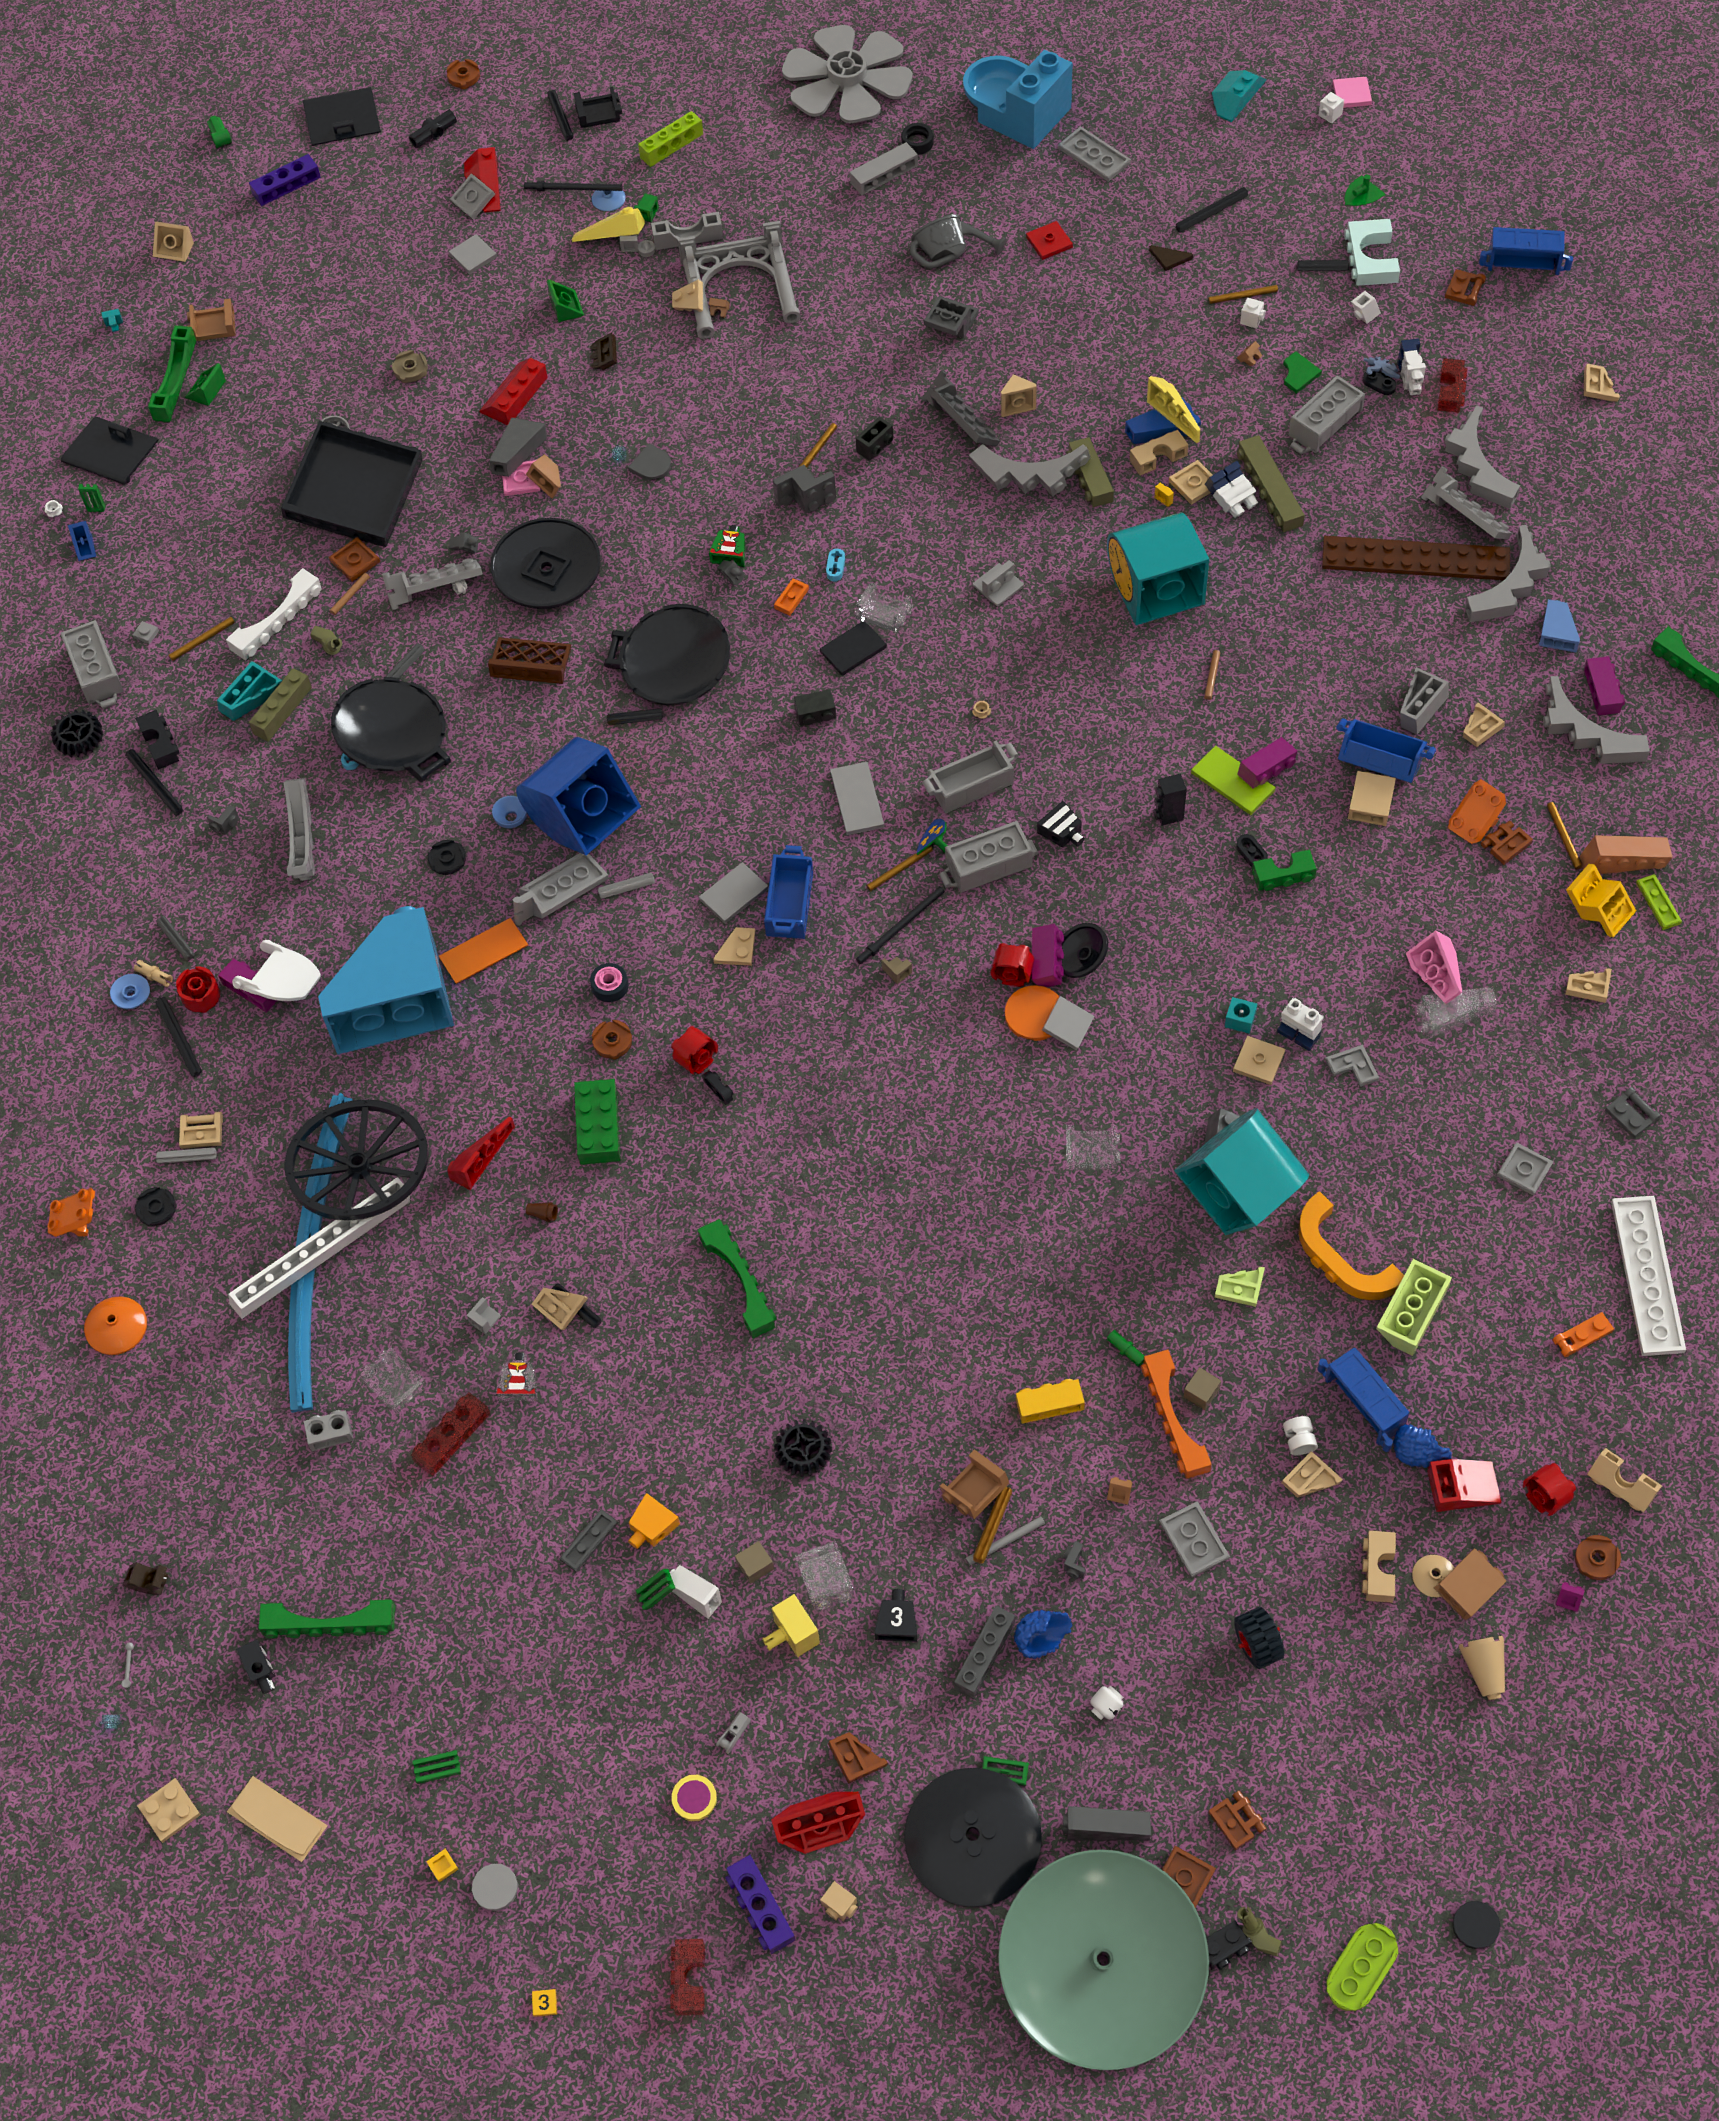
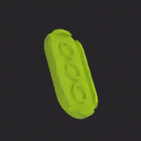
(1362, 1967)

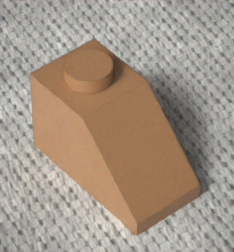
(545, 475)

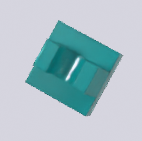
(112, 319)

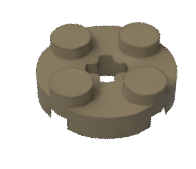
(412, 374)

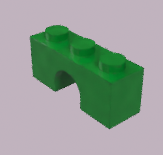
(1269, 876)

